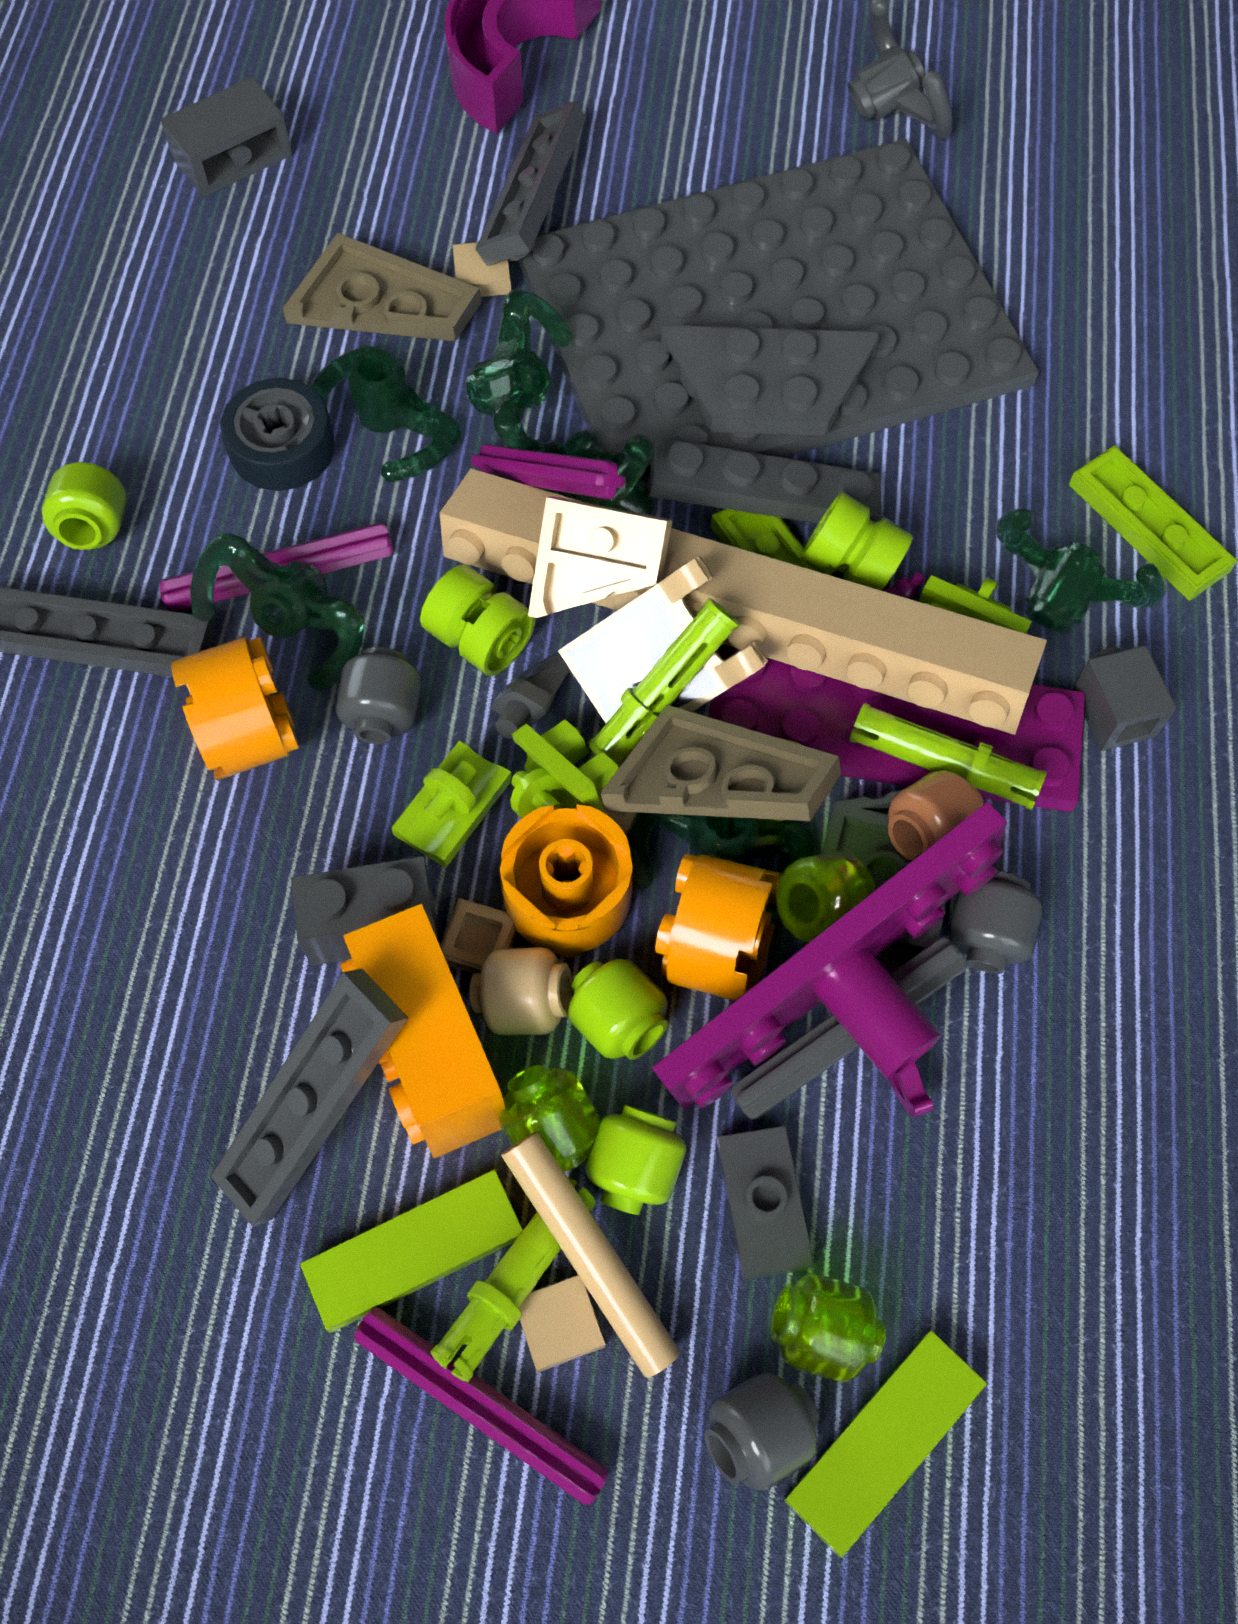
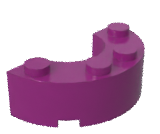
(483, 50)

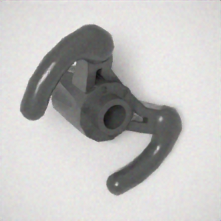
(895, 81)

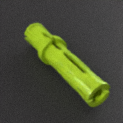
(664, 681)
(941, 752)
(497, 1300)

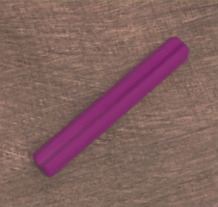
(551, 470)
(325, 554)
(483, 1407)

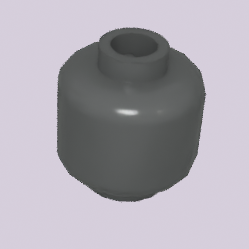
(378, 695)
(996, 923)
(762, 1431)

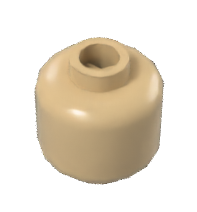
(522, 991)

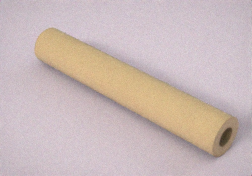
(591, 1254)

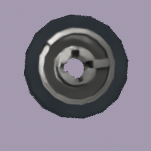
(277, 434)

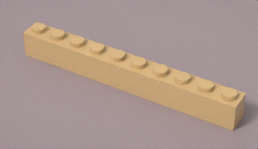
(789, 611)

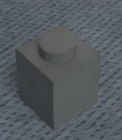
(1124, 697)

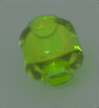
(821, 891)
(556, 1108)
(827, 1327)

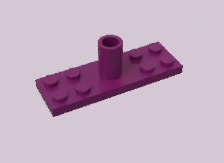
(845, 974)

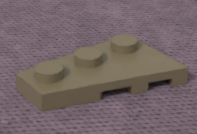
(380, 293)
(721, 771)

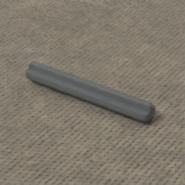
(830, 1041)

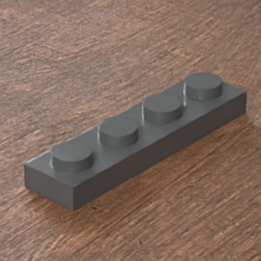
(531, 185)
(755, 481)
(98, 632)
(308, 1096)

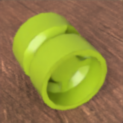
(855, 544)
(471, 615)

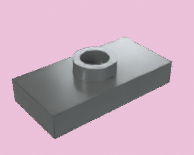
(764, 1203)

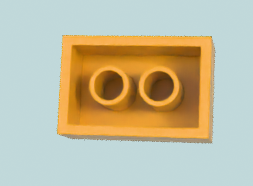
(443, 1071)

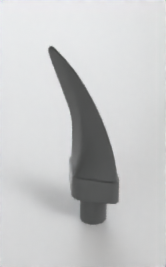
(529, 695)

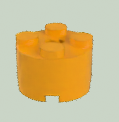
(233, 707)
(567, 845)
(719, 928)

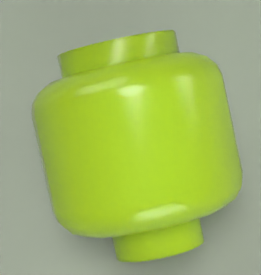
(84, 506)
(618, 1009)
(635, 1159)

